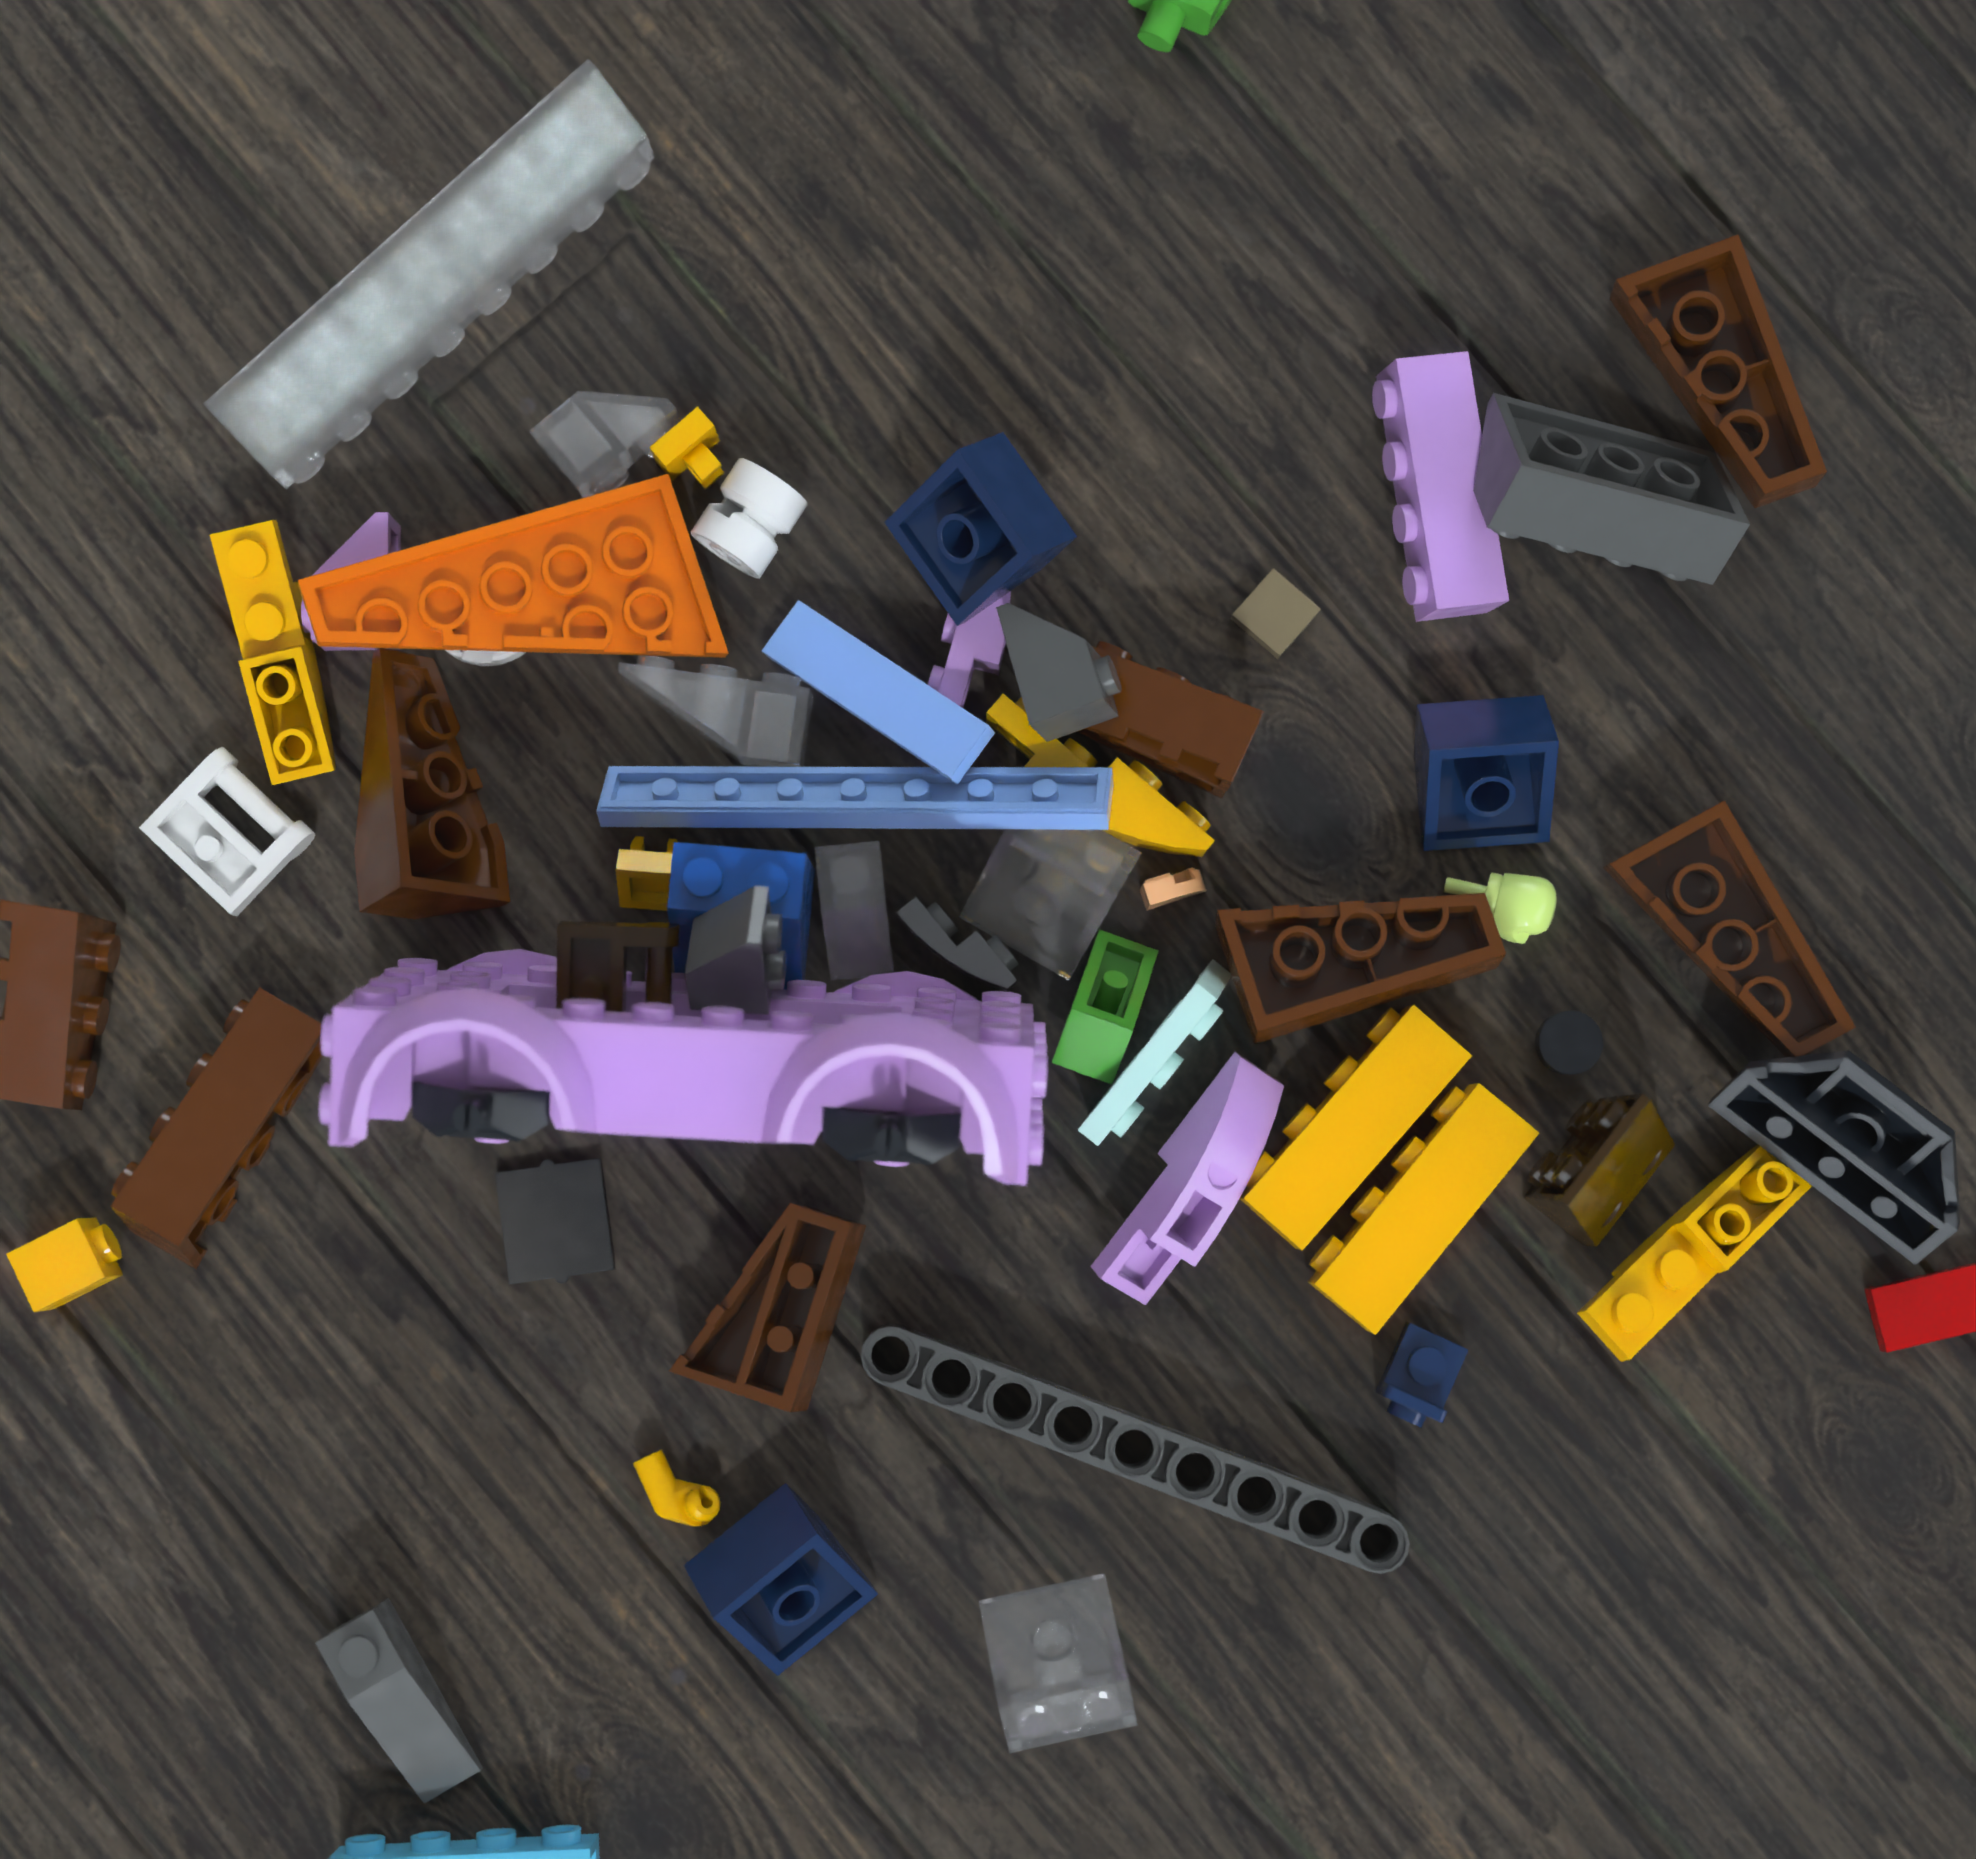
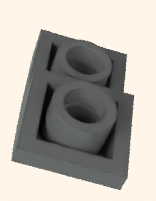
(976, 958)

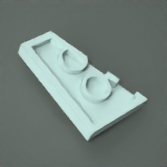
(1158, 1058)

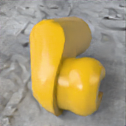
(676, 1498)

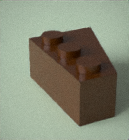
(1175, 724)

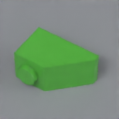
(1105, 1007)

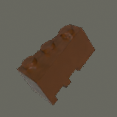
(53, 1003)
(779, 1313)

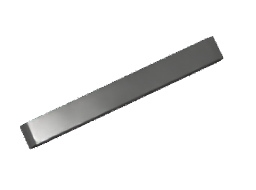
(1158, 1470)

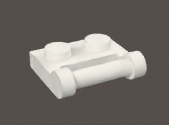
(214, 849)

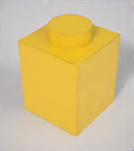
(66, 1263)

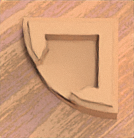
(1171, 888)

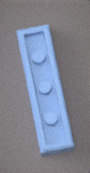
(878, 692)

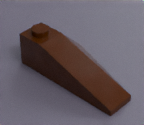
(419, 817)

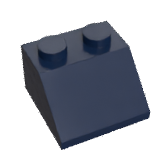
(979, 527)
(1485, 772)
(779, 1580)

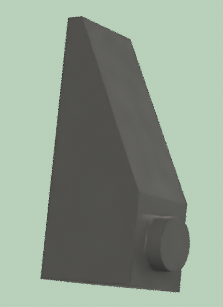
(399, 1700)

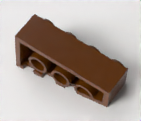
(1724, 362)
(1732, 923)
(218, 1126)

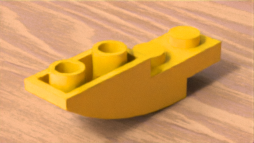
(276, 652)
(1137, 808)
(1690, 1250)

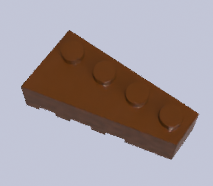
(1339, 959)

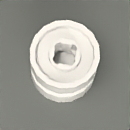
(749, 518)

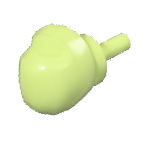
(1518, 903)

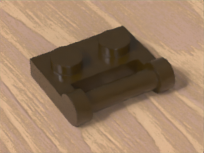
(595, 961)

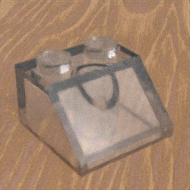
(1050, 892)
(1057, 1663)

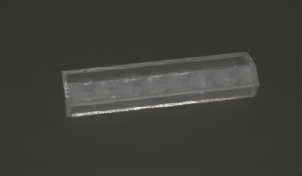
(434, 277)

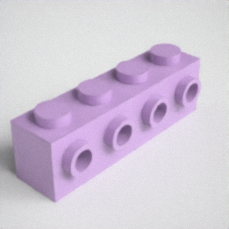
(1433, 464)

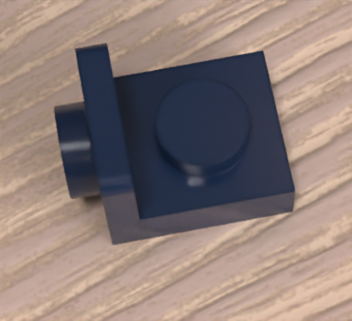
(1420, 1375)

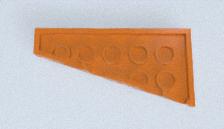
(564, 579)

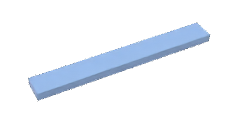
(856, 797)

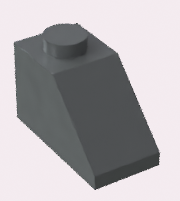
(1058, 675)

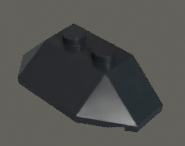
(1853, 1143)

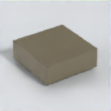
(1275, 613)

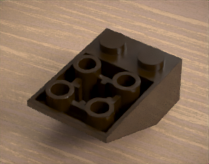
(1600, 1166)

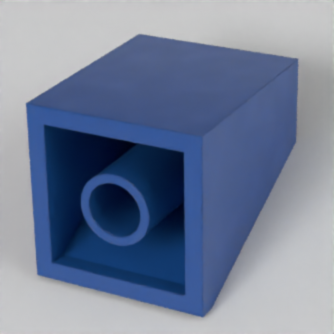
(714, 874)

